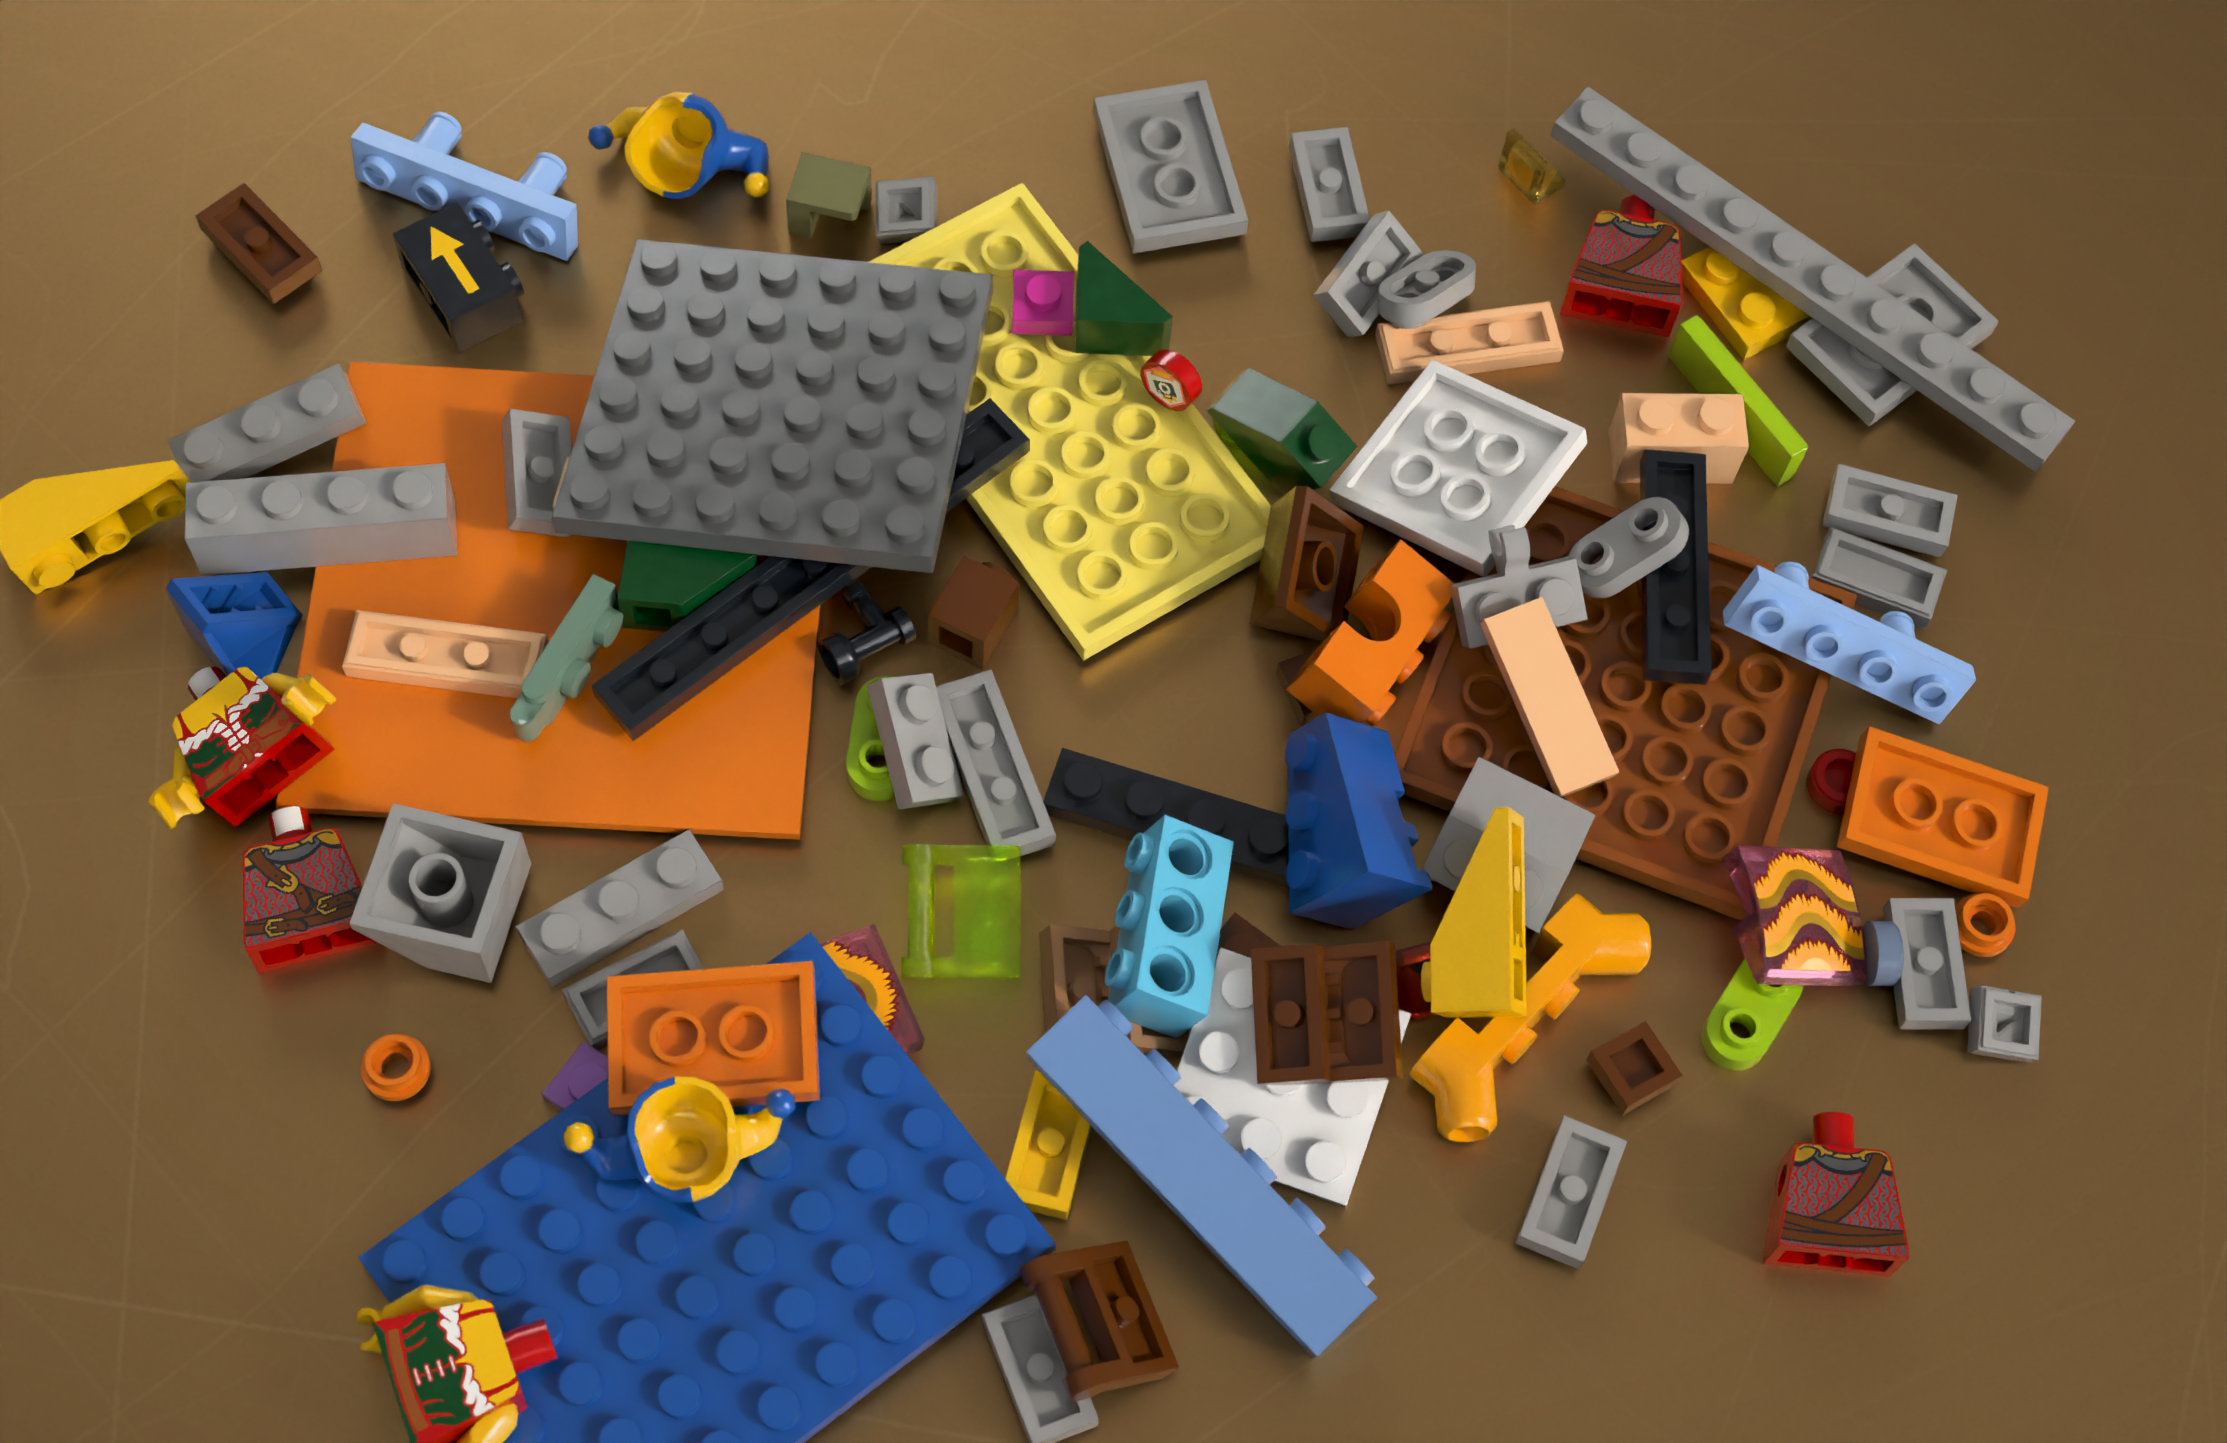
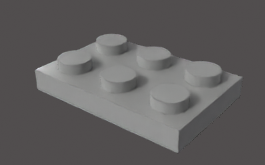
(1170, 166)
(1856, 377)

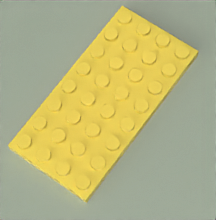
(1119, 497)

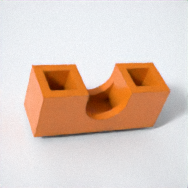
(1400, 606)

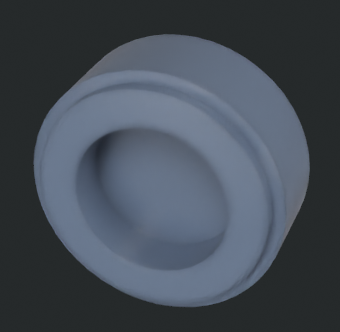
(1883, 953)

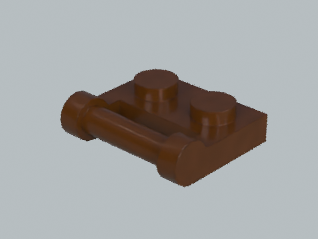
(1116, 1313)

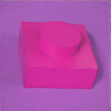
(1043, 302)

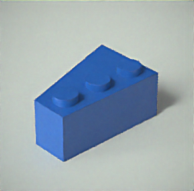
(1346, 825)

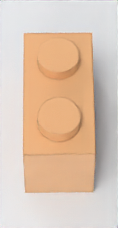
(1679, 424)

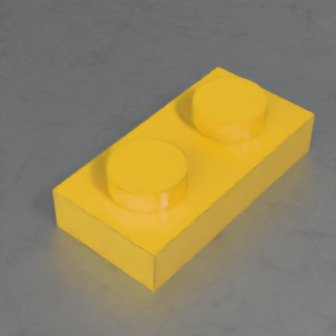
(1048, 1151)

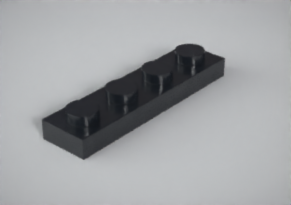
(1677, 593)
(1131, 801)

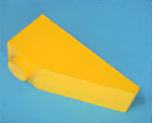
(1482, 937)

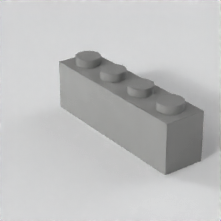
(321, 519)

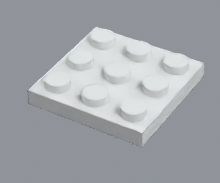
(1458, 465)
(1303, 1131)

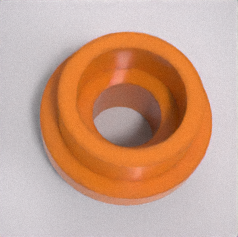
(1992, 912)
(388, 1050)

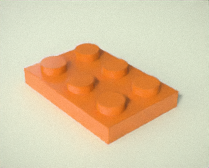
(1943, 817)
(723, 1025)

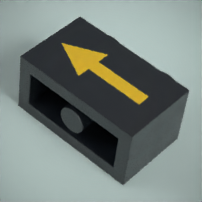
(460, 277)

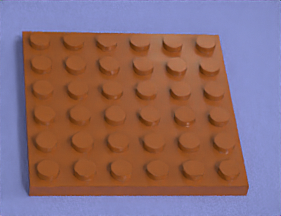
(1692, 759)

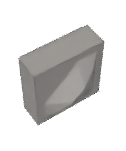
(905, 208)
(2004, 1024)

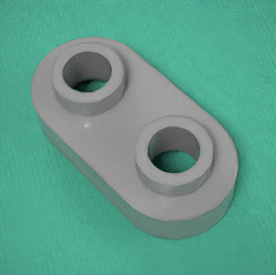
(1426, 288)
(1629, 549)

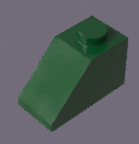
(1281, 431)

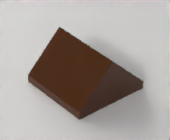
(1306, 566)

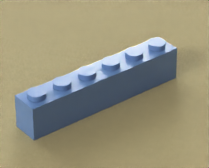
(1201, 1176)

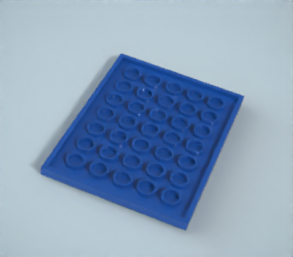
(751, 1306)

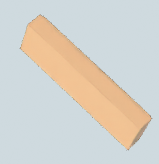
(1472, 342)
(441, 654)
(1549, 697)

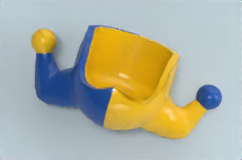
(682, 145)
(682, 1139)

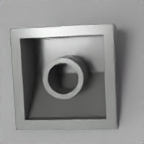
(1551, 835)
(443, 891)

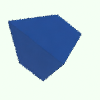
(237, 619)

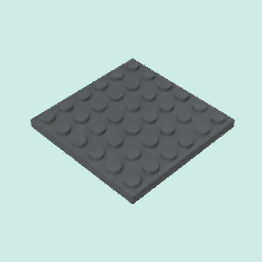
(778, 406)

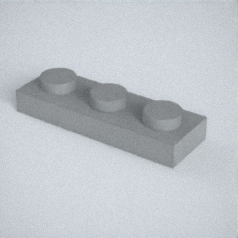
(270, 428)
(994, 765)
(620, 908)

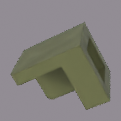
(827, 189)

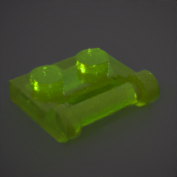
(983, 911)

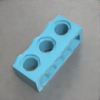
(1178, 880)

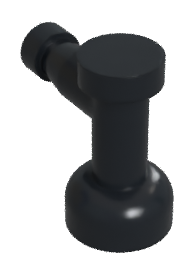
(881, 630)

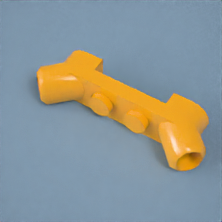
(1572, 945)

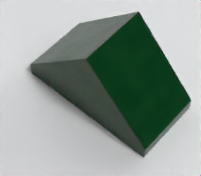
(1114, 311)

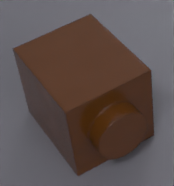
(973, 611)

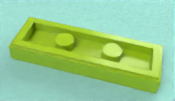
(1715, 371)

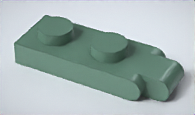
(566, 660)

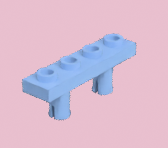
(429, 176)
(1848, 644)

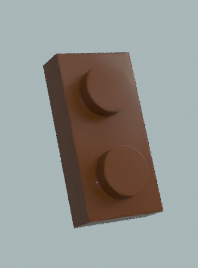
(259, 243)

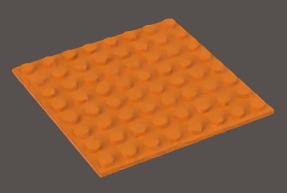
(713, 766)

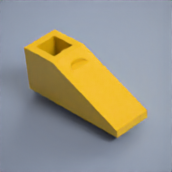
(75, 518)

